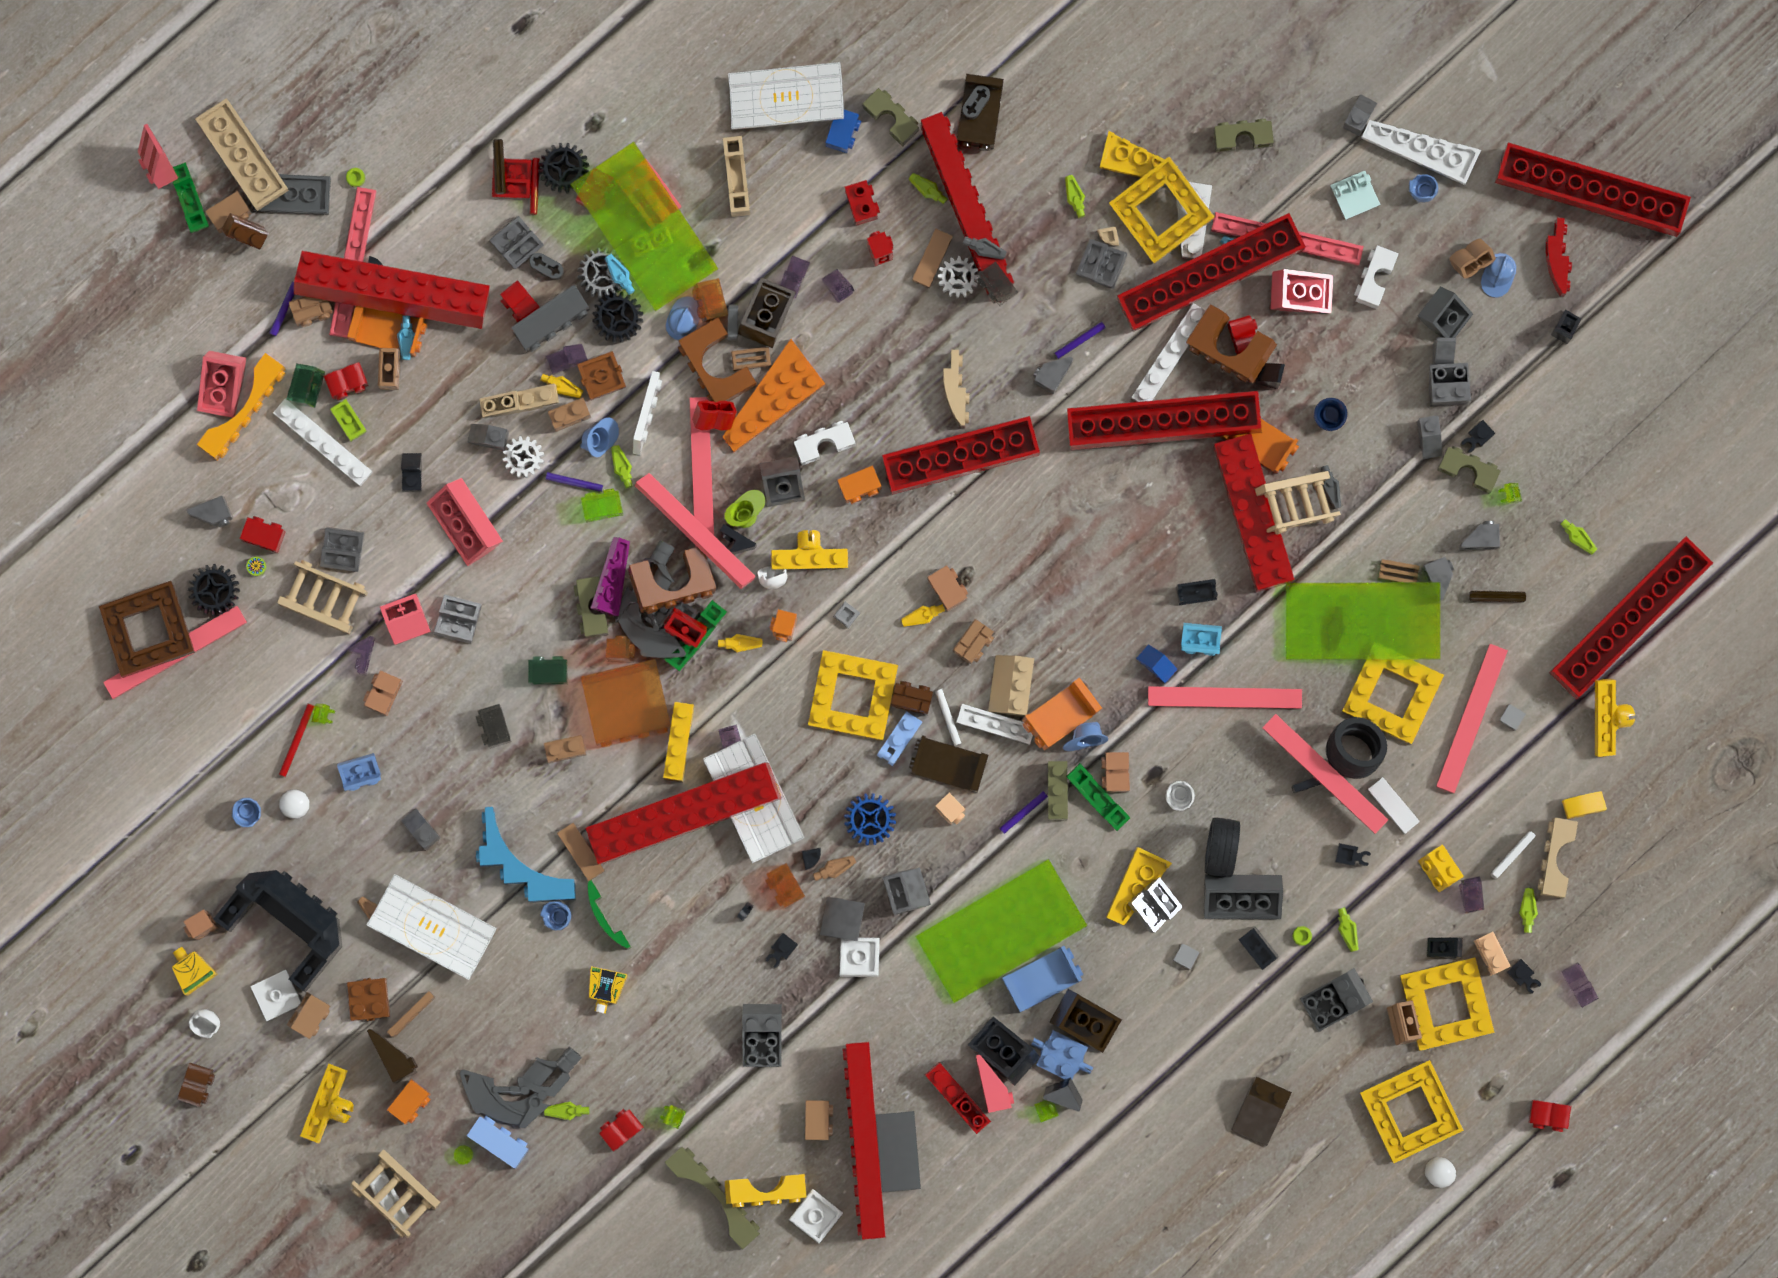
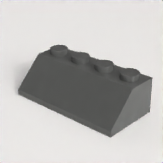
(550, 318)
(1243, 897)

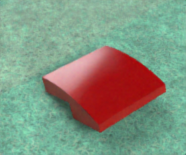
(517, 178)

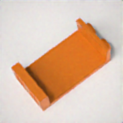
(381, 329)
(1272, 447)
(1061, 714)

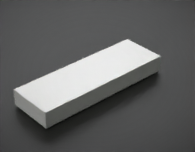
(1393, 805)
(1510, 857)
(390, 1199)

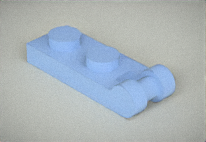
(900, 737)

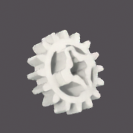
(952, 270)
(535, 460)

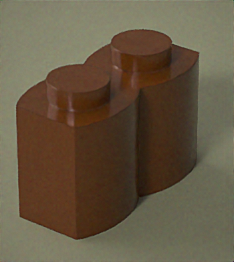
(196, 1084)

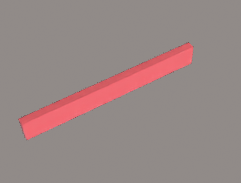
(1314, 244)
(354, 250)
(701, 471)
(695, 531)
(200, 638)
(1225, 697)
(1471, 718)
(1325, 773)

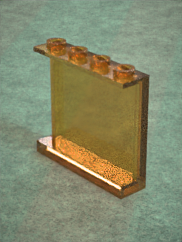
(626, 703)

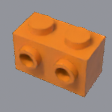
(859, 485)
(783, 625)
(409, 1102)

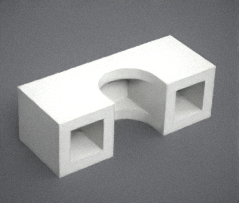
(1381, 261)
(839, 435)

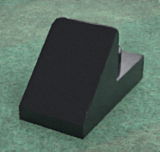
(411, 472)
(741, 543)
(1444, 947)

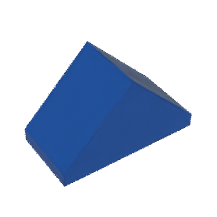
(1157, 663)

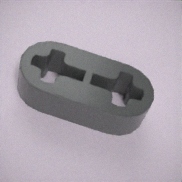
(973, 100)
(549, 263)
(733, 322)

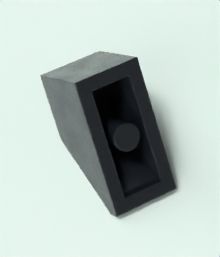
(1270, 375)

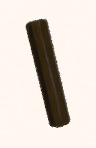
(499, 169)
(1497, 596)

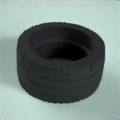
(1367, 732)
(1222, 847)

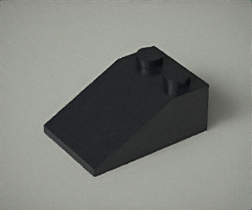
(1004, 1050)

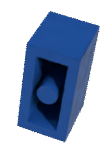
(842, 132)

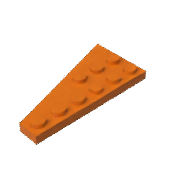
(780, 391)

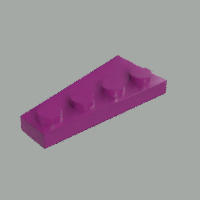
(610, 586)

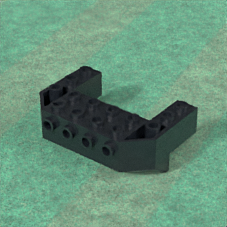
(293, 909)

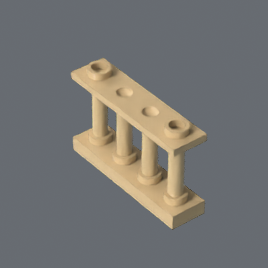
(1301, 484)
(307, 608)
(414, 1188)

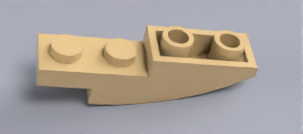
(956, 396)
(519, 401)

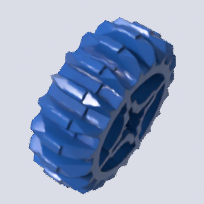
(881, 806)

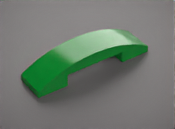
(189, 199)
(709, 617)
(1097, 797)
(594, 896)

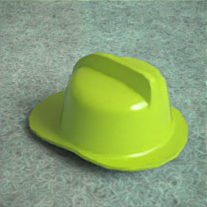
(745, 509)

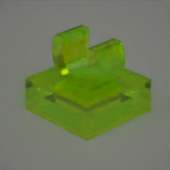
(1512, 493)
(320, 714)
(1046, 1110)
(673, 1117)

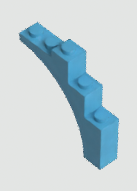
(496, 853)

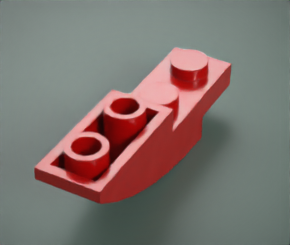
(1557, 263)
(957, 1098)

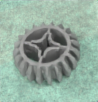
(597, 278)

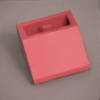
(405, 619)

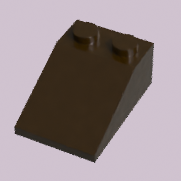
(766, 313)
(1085, 1020)
(396, 1061)
(1261, 1110)

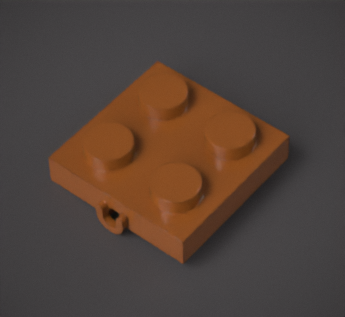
(601, 375)
(368, 999)

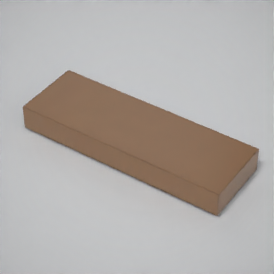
(932, 258)
(580, 852)
(411, 1014)

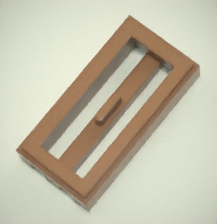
(750, 351)
(1395, 571)

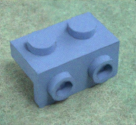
(359, 772)

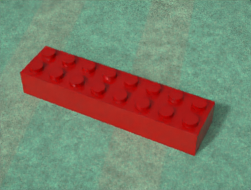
(960, 455)
(1252, 513)

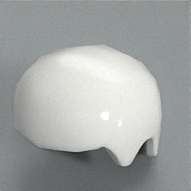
(772, 578)
(1180, 795)
(294, 804)
(204, 1023)
(1440, 1172)

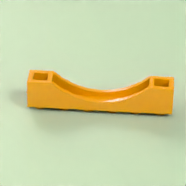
(217, 439)

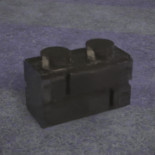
(494, 726)

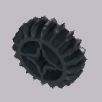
(565, 152)
(624, 321)
(206, 591)

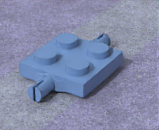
(1062, 1055)

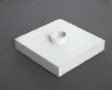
(859, 957)
(276, 995)
(815, 1216)

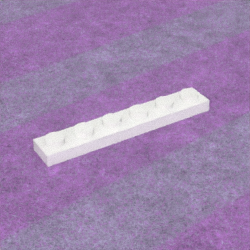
(1168, 357)
(322, 442)

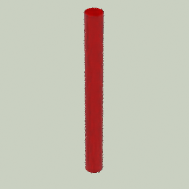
(296, 740)

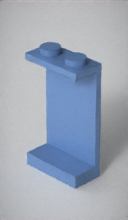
(1043, 978)

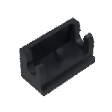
(1197, 592)
(1258, 948)

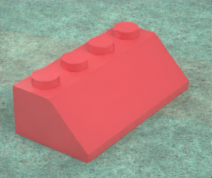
(464, 521)

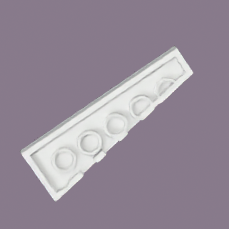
(1435, 154)

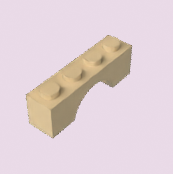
(736, 176)
(1554, 882)

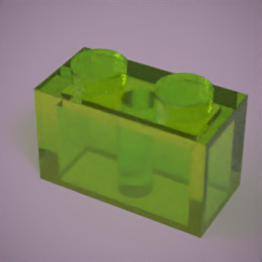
(602, 505)

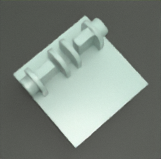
(1355, 194)

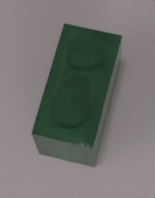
(305, 385)
(547, 671)

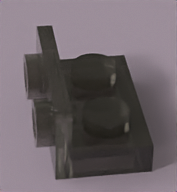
(996, 284)

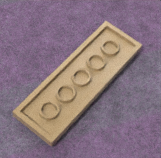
(241, 154)

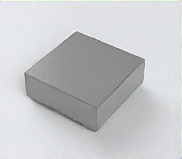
(846, 614)
(1512, 717)
(1186, 956)

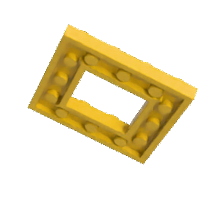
(1126, 208)
(825, 718)
(1401, 728)
(1464, 971)
(1419, 1076)

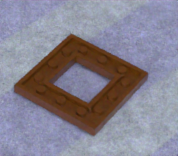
(120, 609)

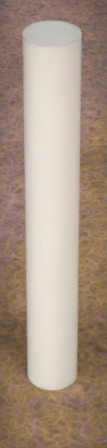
(948, 717)

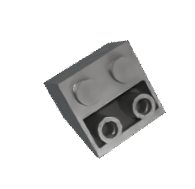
(1449, 384)
(906, 891)

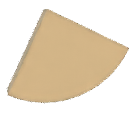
(1109, 236)

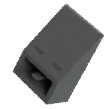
(1336, 1000)
(762, 1035)

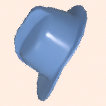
(1498, 275)
(682, 318)
(600, 437)
(1085, 736)

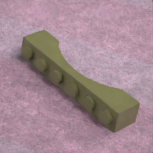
(685, 1166)

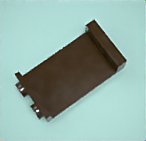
(981, 130)
(948, 764)

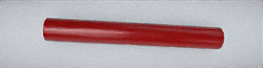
(534, 186)

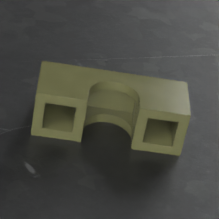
(880, 104)
(1258, 131)
(1485, 474)
(592, 624)
(1057, 790)

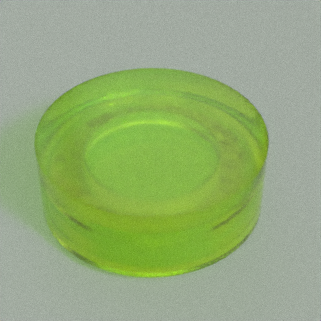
(463, 1154)

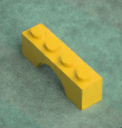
(678, 742)
(741, 1191)

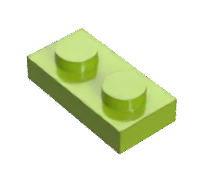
(348, 420)

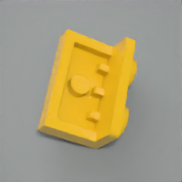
(1440, 868)

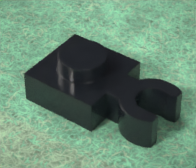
(1479, 435)
(1348, 855)
(783, 948)
(1522, 973)

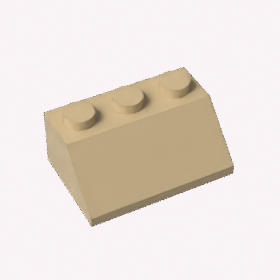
(1011, 685)

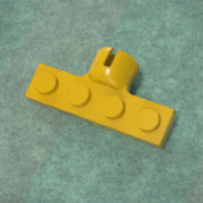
(809, 554)
(1609, 717)
(327, 1104)

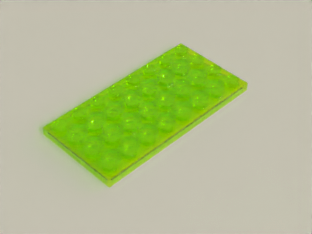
(644, 226)
(1363, 621)
(1001, 931)

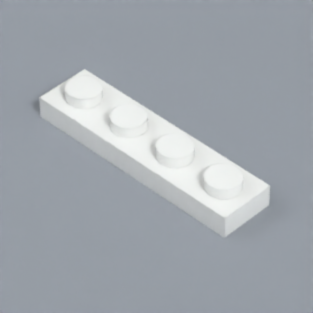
(993, 724)

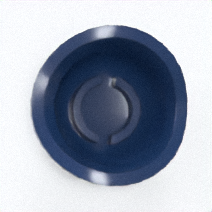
(1330, 414)

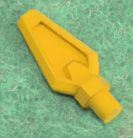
(563, 385)
(922, 615)
(741, 643)

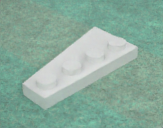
(1193, 245)
(646, 417)

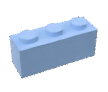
(498, 1141)

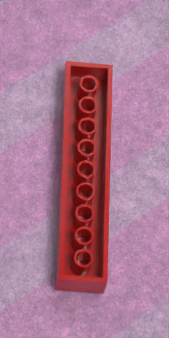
(958, 187)
(1592, 189)
(1211, 272)
(391, 289)
(1164, 420)
(1631, 617)
(683, 813)
(865, 1140)

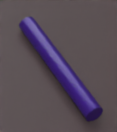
(283, 310)
(1079, 340)
(574, 482)
(1023, 812)

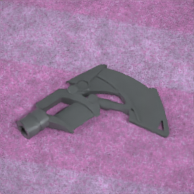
(651, 641)
(486, 1099)

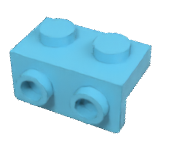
(1201, 639)

